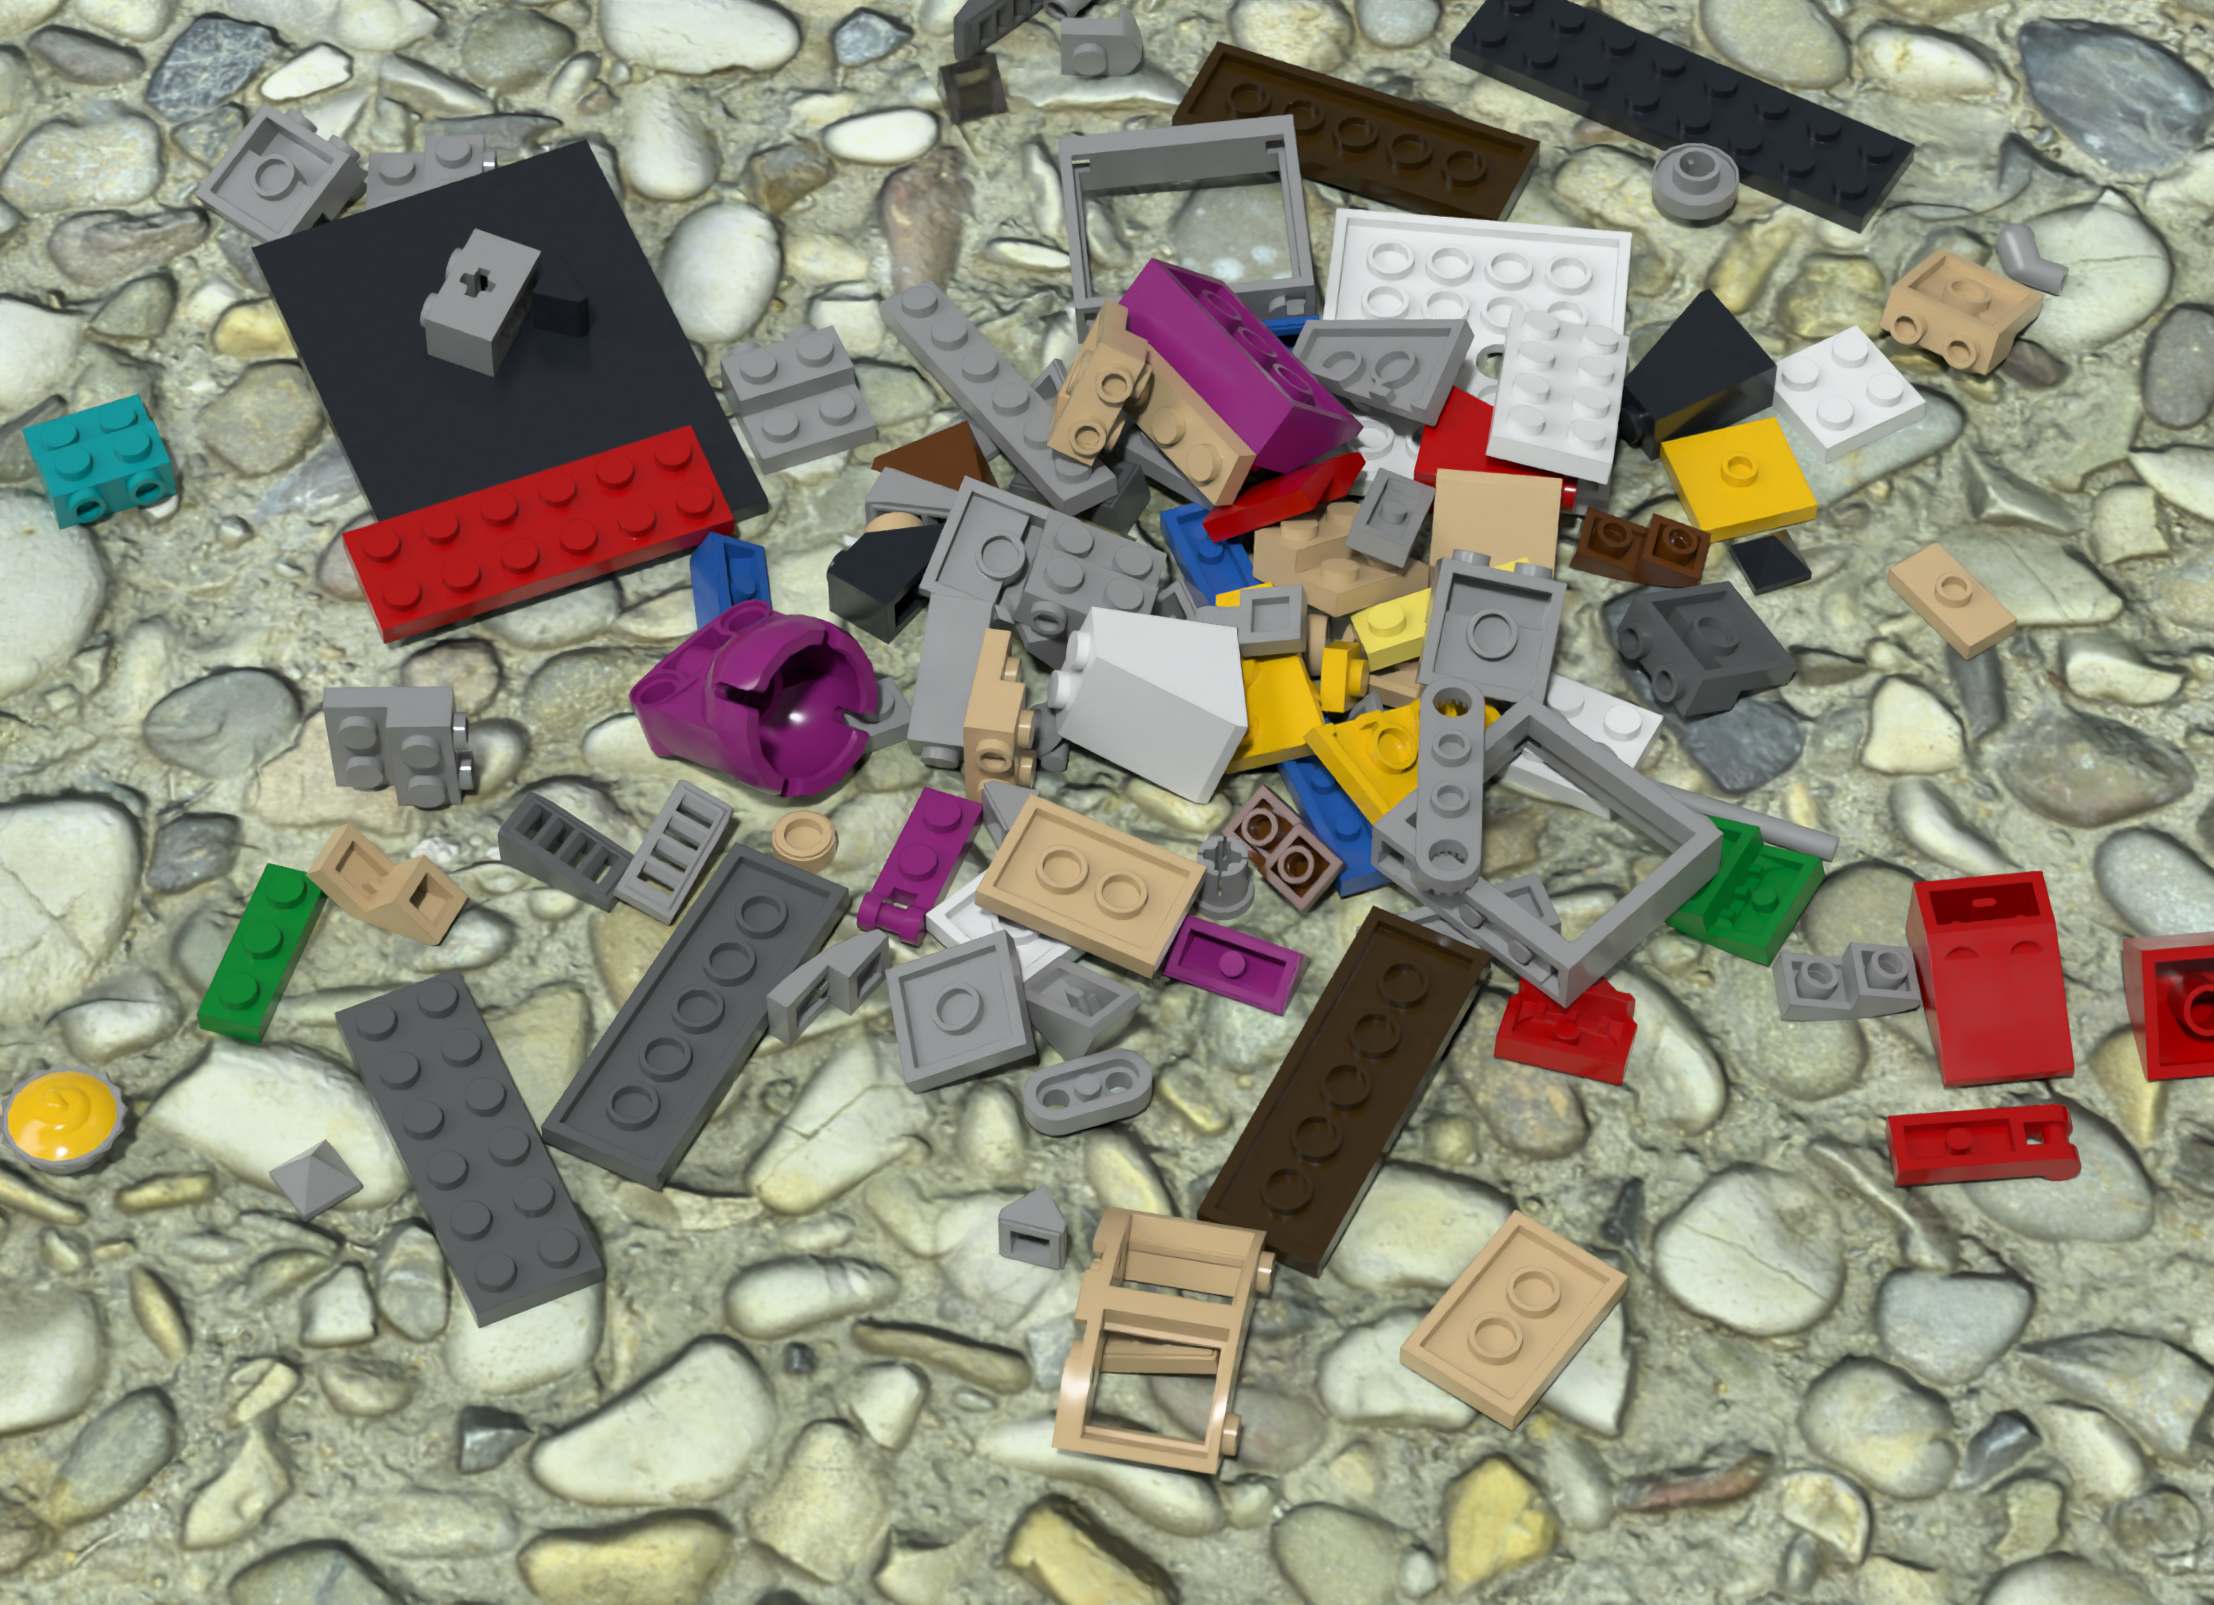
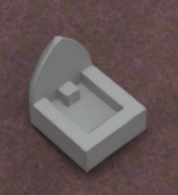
(1100, 45)

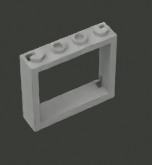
(1190, 154)
(1510, 931)

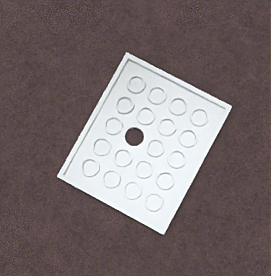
(1474, 272)

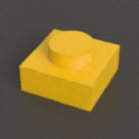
(1342, 676)

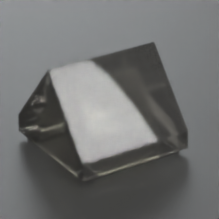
(971, 88)

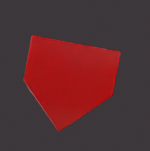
(1584, 1039)

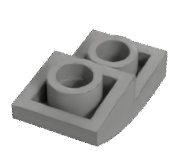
(1858, 985)

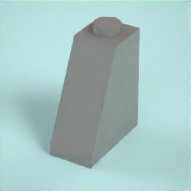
(946, 676)

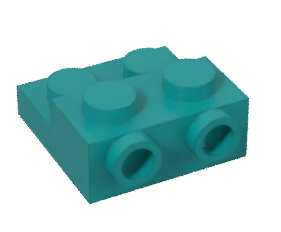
(100, 461)

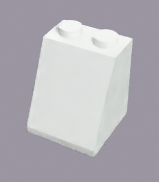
(1153, 697)

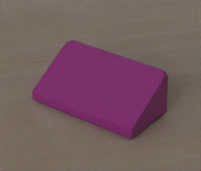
(1235, 965)

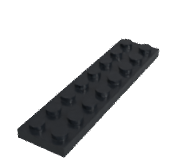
(1679, 98)

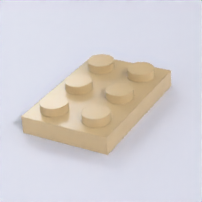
(1090, 886)
(1513, 1319)

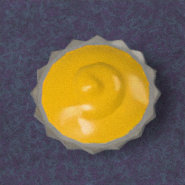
(62, 1118)

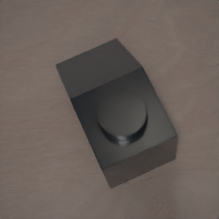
(880, 579)

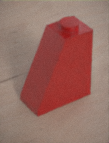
(1461, 444)

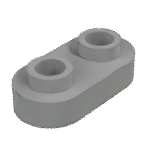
(1085, 1091)

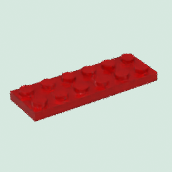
(537, 533)

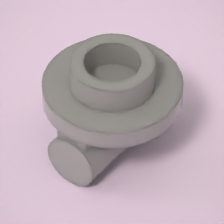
(1050, 746)

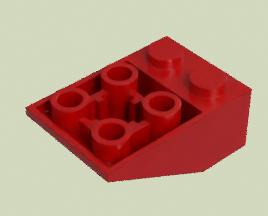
(1991, 978)

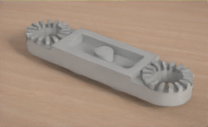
(1450, 786)

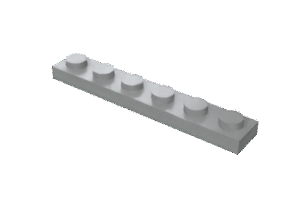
(993, 396)

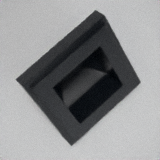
(1770, 562)

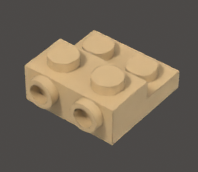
(1959, 311)
(1097, 385)
(1334, 576)
(997, 722)

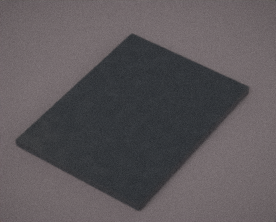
(438, 430)

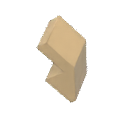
(400, 897)

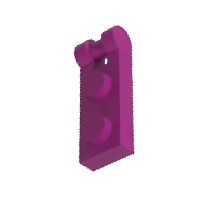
(921, 865)

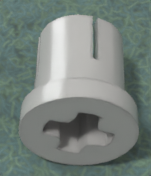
(1236, 882)

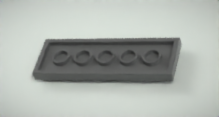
(694, 1016)
(469, 1148)

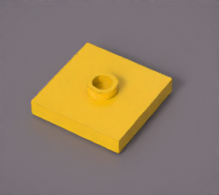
(1738, 480)

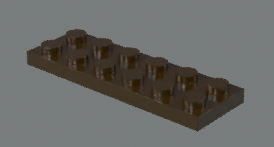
(1368, 136)
(1346, 1088)

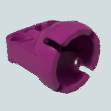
(761, 700)

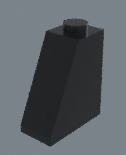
(1696, 378)

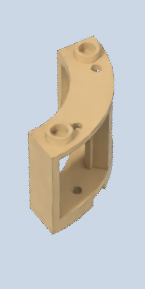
(1175, 1255)

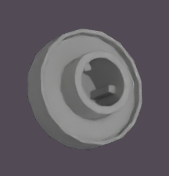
(1695, 181)

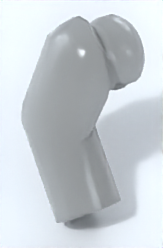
(2023, 262)

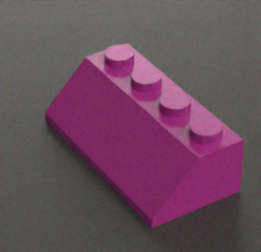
(1237, 366)

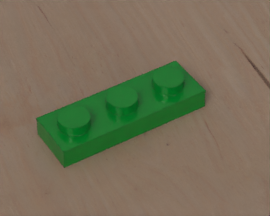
(262, 954)

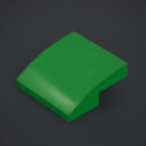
(1753, 896)

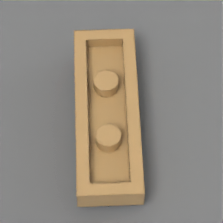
(1190, 432)

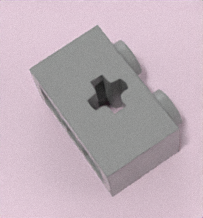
(481, 302)

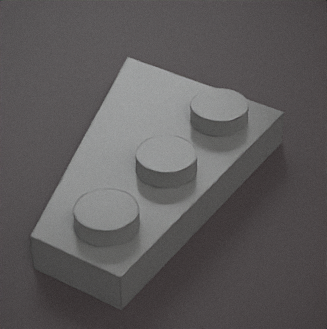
(1388, 362)

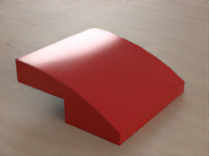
(1284, 496)

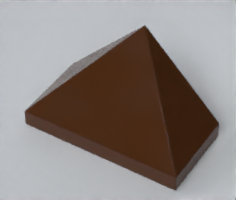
(941, 458)

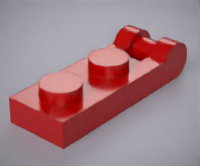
(1982, 1144)

